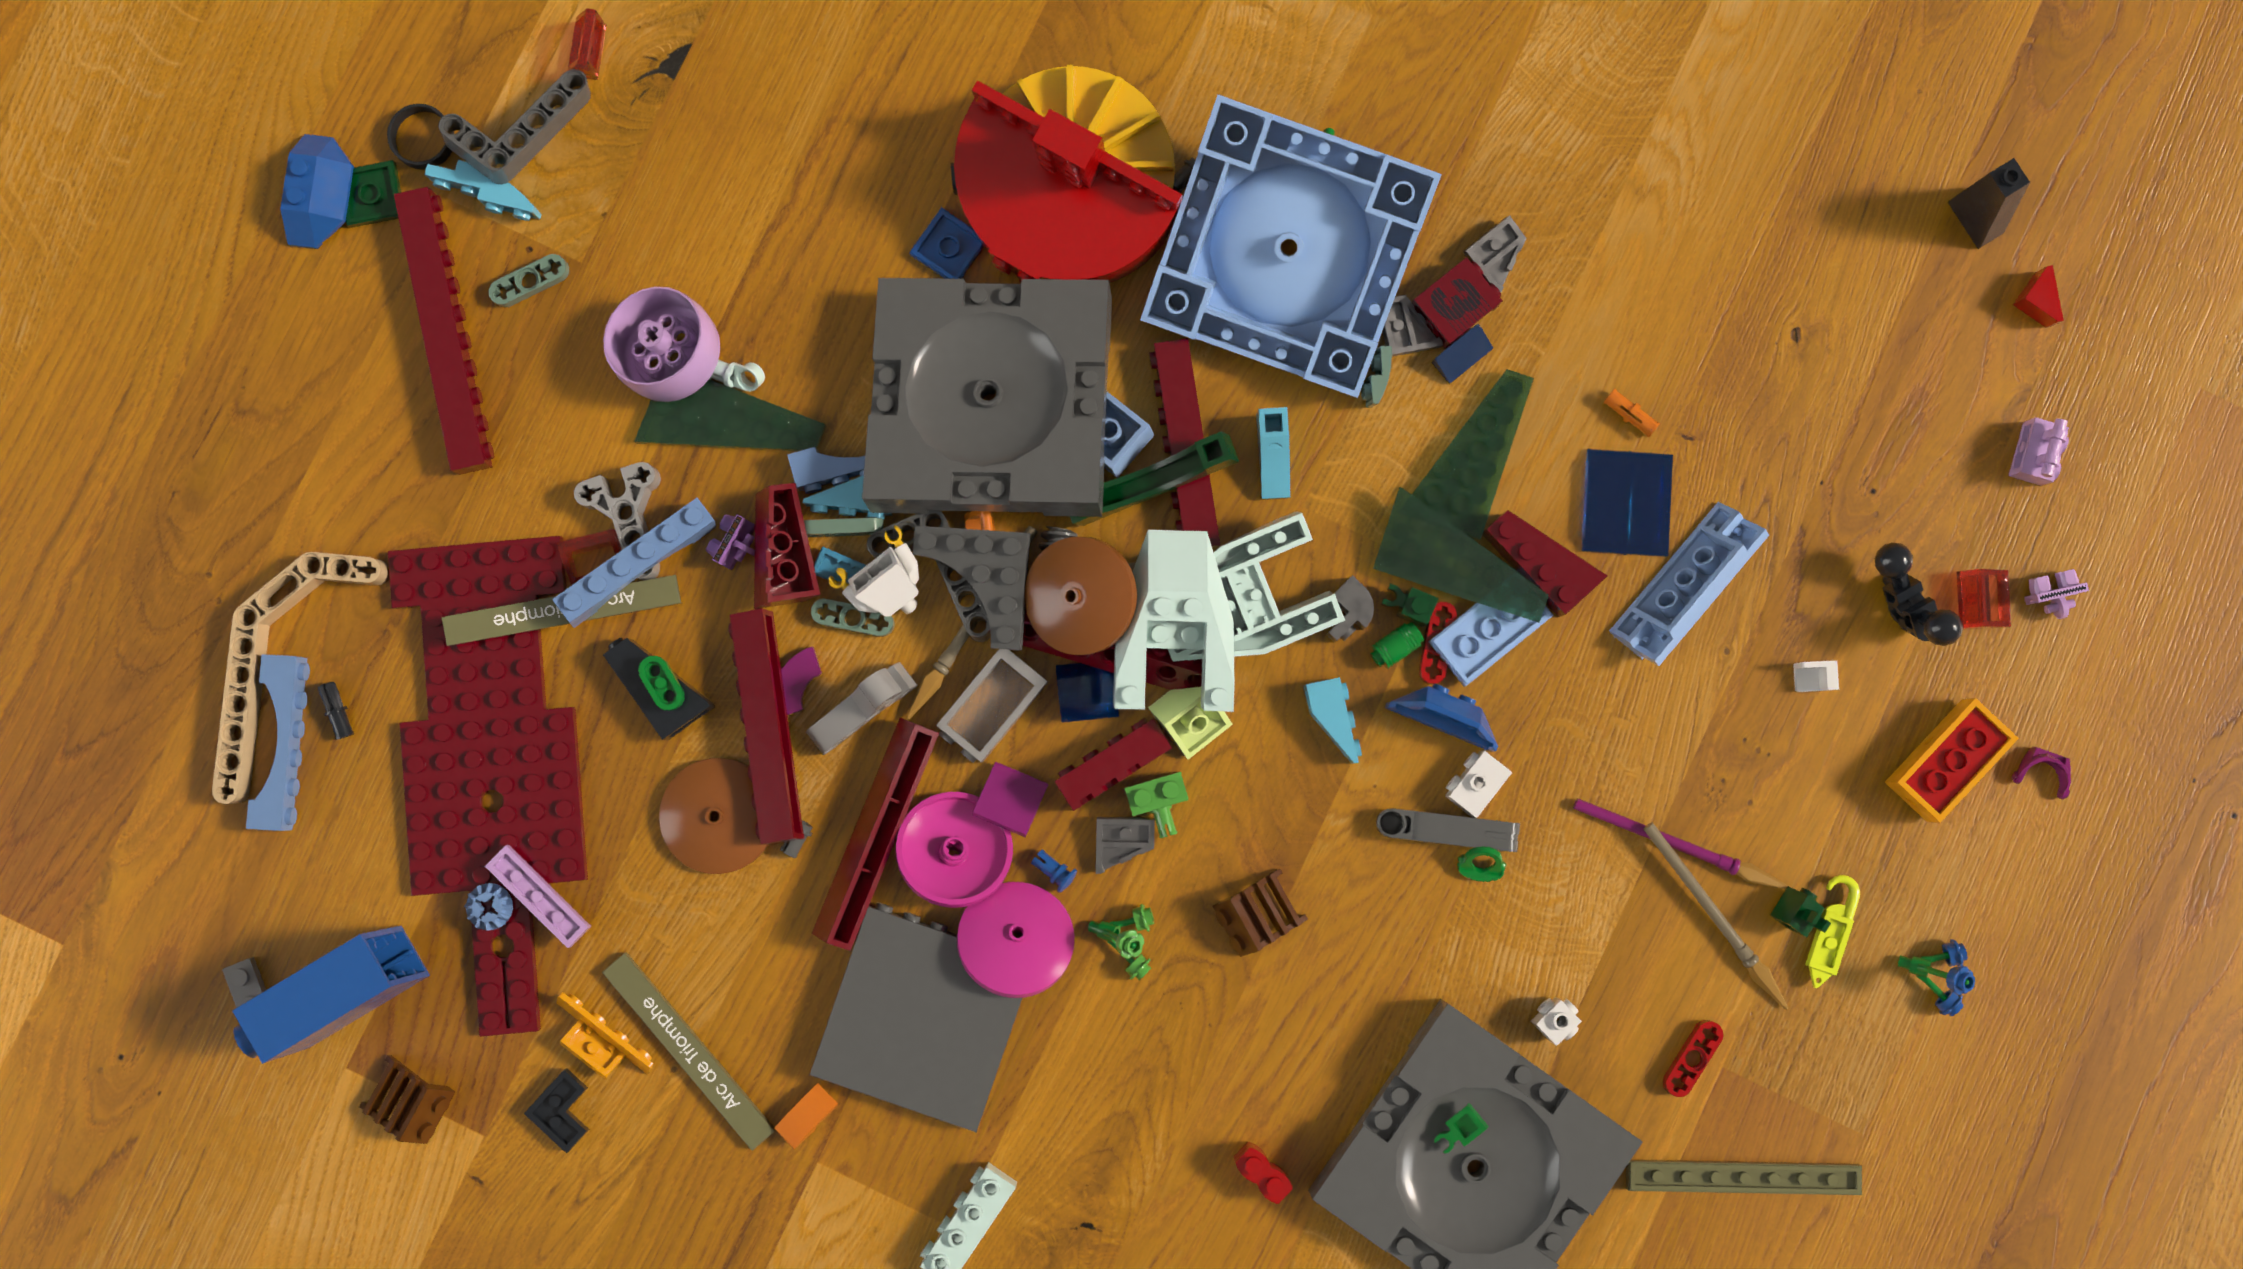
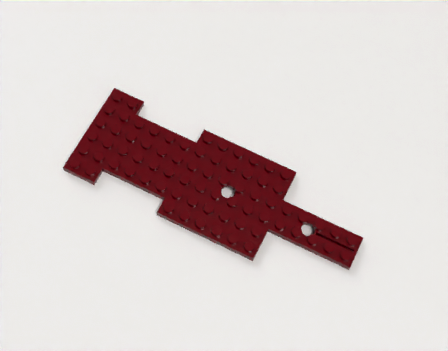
(484, 735)

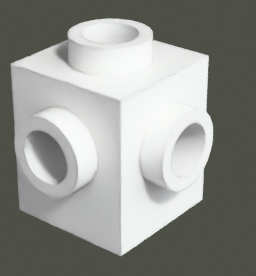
(1546, 1020)

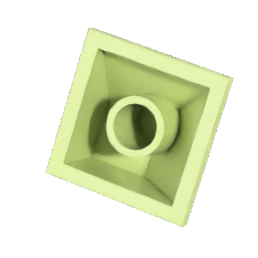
(1186, 722)

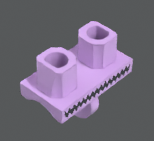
(2068, 585)

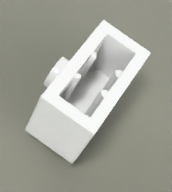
(1477, 783)

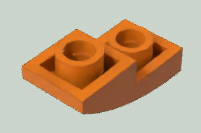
(805, 1116)

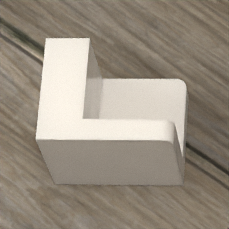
(1816, 676)

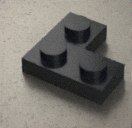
(552, 1113)

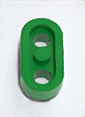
(661, 684)

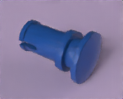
(1054, 870)

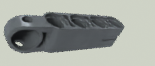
(1448, 829)

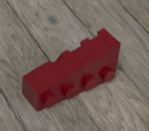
(782, 550)
(1543, 562)
(1113, 764)

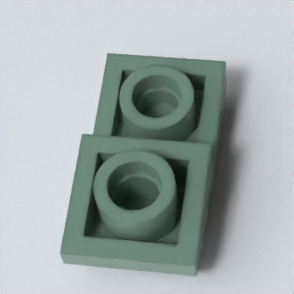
(1376, 384)

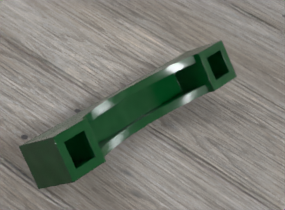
(1177, 470)

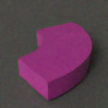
(796, 677)

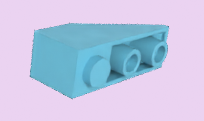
(1274, 452)
(844, 497)
(1329, 710)

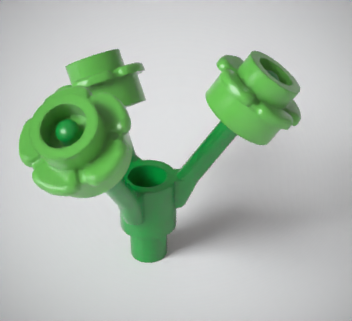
(1128, 942)

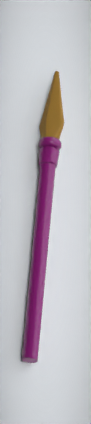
(1745, 870)

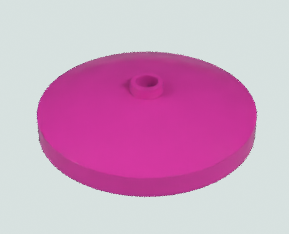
(947, 824)
(1012, 964)

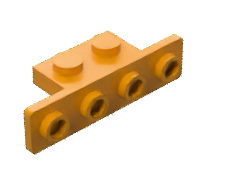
(596, 1043)

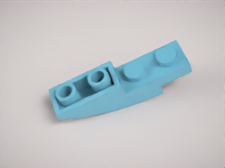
(493, 196)

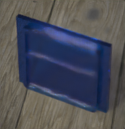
(1627, 503)

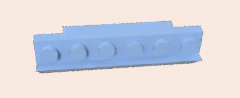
(1688, 583)

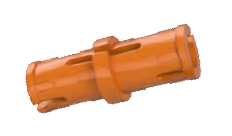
(1617, 401)

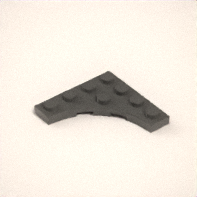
(994, 567)

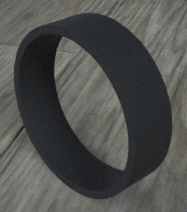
(394, 125)

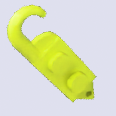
(1829, 947)

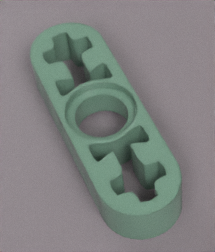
(513, 296)
(843, 527)
(830, 620)

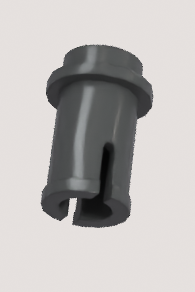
(1182, 176)
(793, 847)

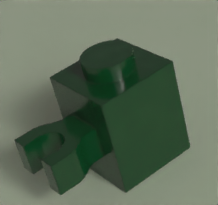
(1413, 606)
(1800, 912)

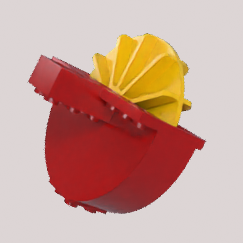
(1066, 175)

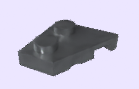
(1497, 251)
(1407, 329)
(1121, 839)

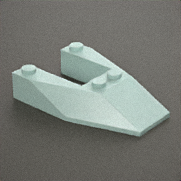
(1177, 608)
(1255, 616)

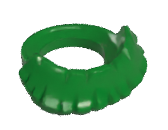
(1486, 874)

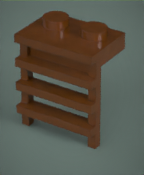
(1246, 923)
(418, 1109)

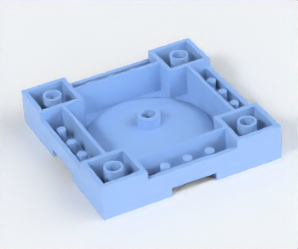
(1275, 182)

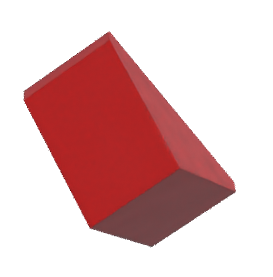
(2041, 298)

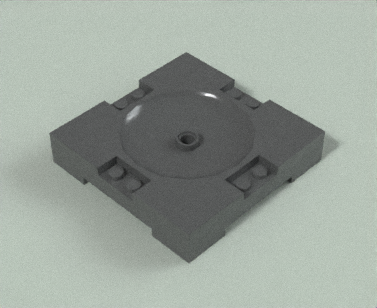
(949, 347)
(1540, 1159)

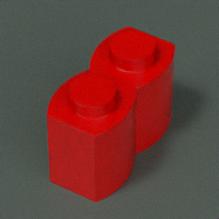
(1256, 1168)

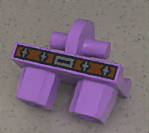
(735, 543)

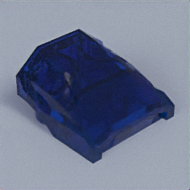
(1085, 693)

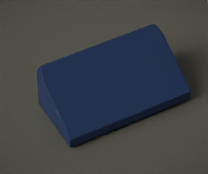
(1463, 354)

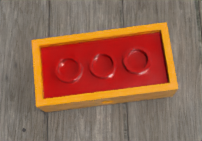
(1951, 760)

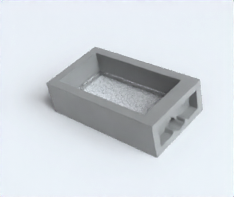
(991, 705)

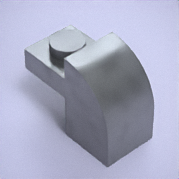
(1356, 604)

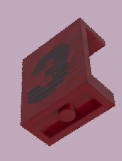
(1457, 301)

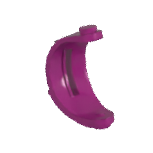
(2058, 762)

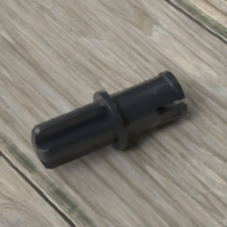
(335, 710)

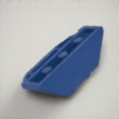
(315, 191)
(1447, 714)

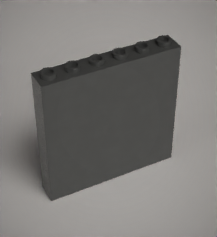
(915, 1022)

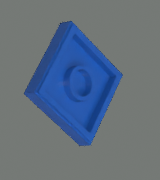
(947, 246)

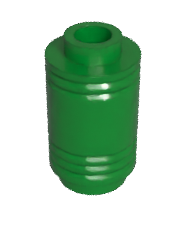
(1396, 645)

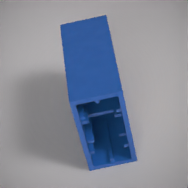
(328, 994)

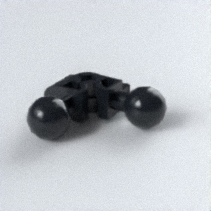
(1906, 603)

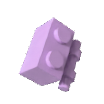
(2040, 451)

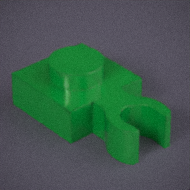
(1463, 1126)

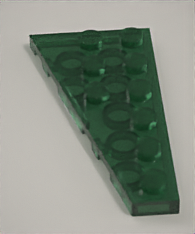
(727, 420)
(1471, 467)
(1439, 555)

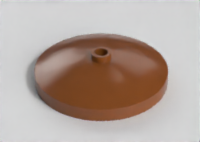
(1102, 589)
(690, 828)

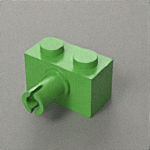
(1158, 798)

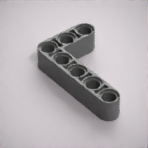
(520, 132)
(957, 589)

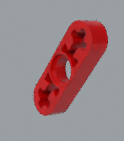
(1424, 662)
(1705, 1057)

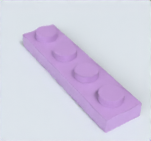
(537, 896)

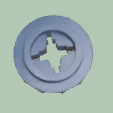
(501, 903)

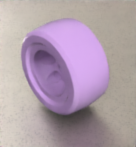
(639, 335)

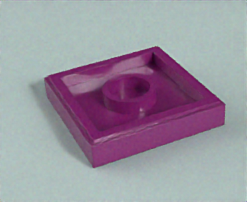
(1010, 799)

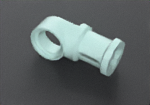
(734, 375)

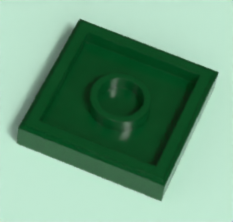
(373, 194)

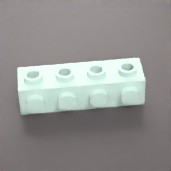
(970, 1221)

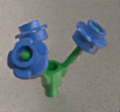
(1958, 979)

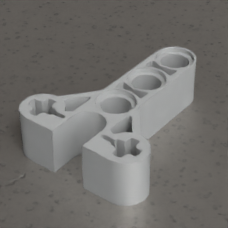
(636, 495)
(867, 701)

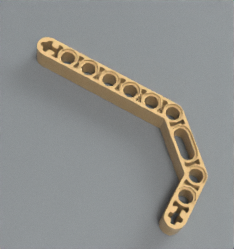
(258, 635)

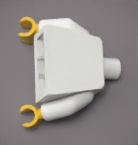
(885, 582)

